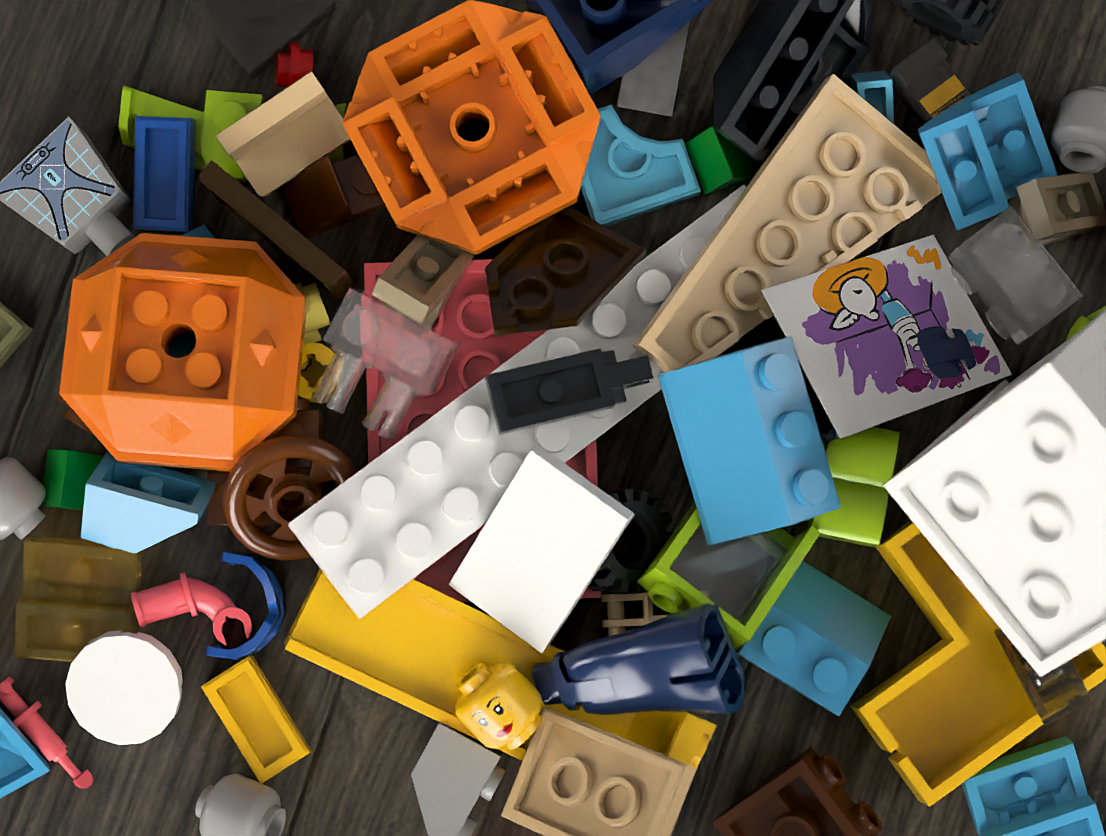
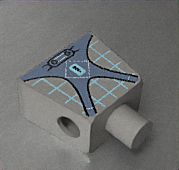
(69, 192)

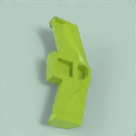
(220, 112)

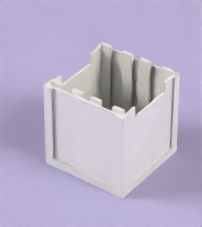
(1022, 500)

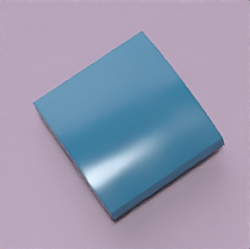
(986, 150)
(1033, 794)

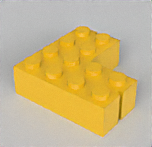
(960, 697)

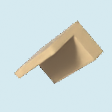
(285, 135)

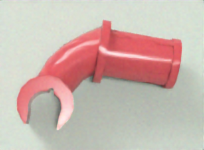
(188, 596)

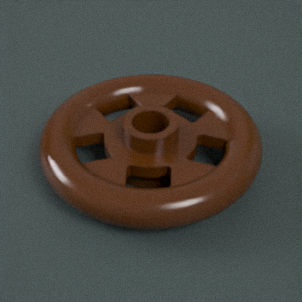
(270, 460)

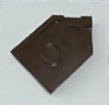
(556, 273)

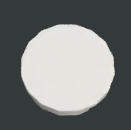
(124, 687)

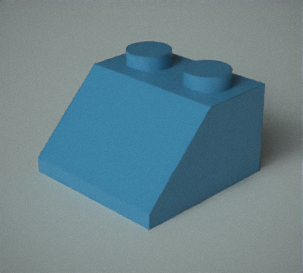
(817, 638)

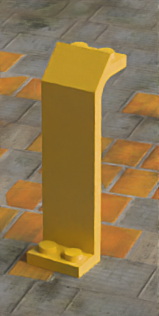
(426, 641)

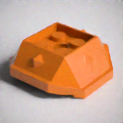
(465, 67)
(193, 408)

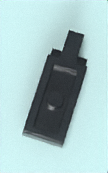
(562, 388)

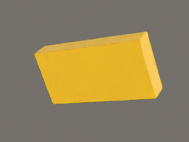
(256, 719)

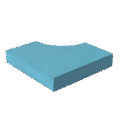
(634, 173)

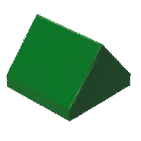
(718, 162)
(67, 478)

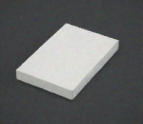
(540, 548)

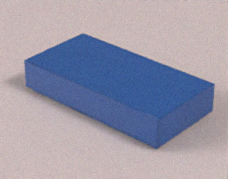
(164, 173)

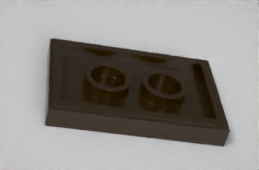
(276, 231)

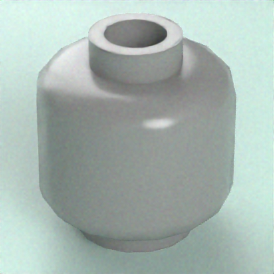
(1081, 130)
(19, 499)
(240, 808)

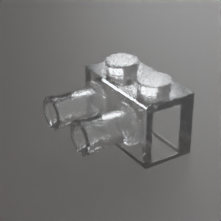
(1012, 277)
(377, 336)

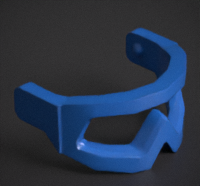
(276, 604)

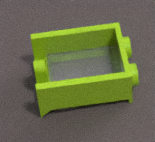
(736, 575)

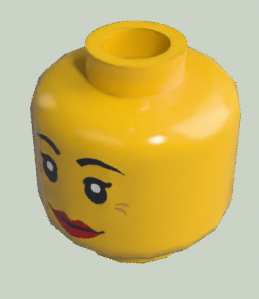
(498, 705)

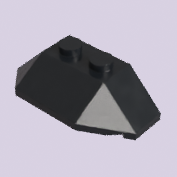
(782, 62)

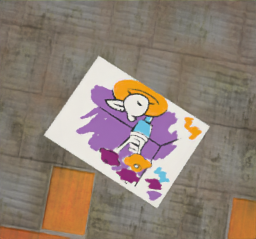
(861, 327)

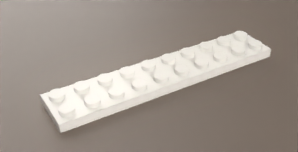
(456, 466)

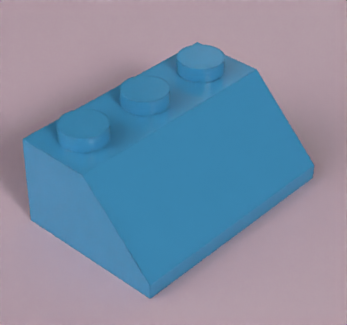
(749, 441)

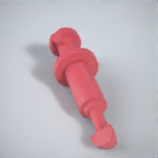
(41, 733)

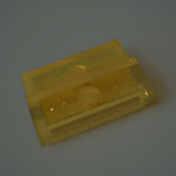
(73, 596)

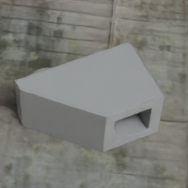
(451, 779)

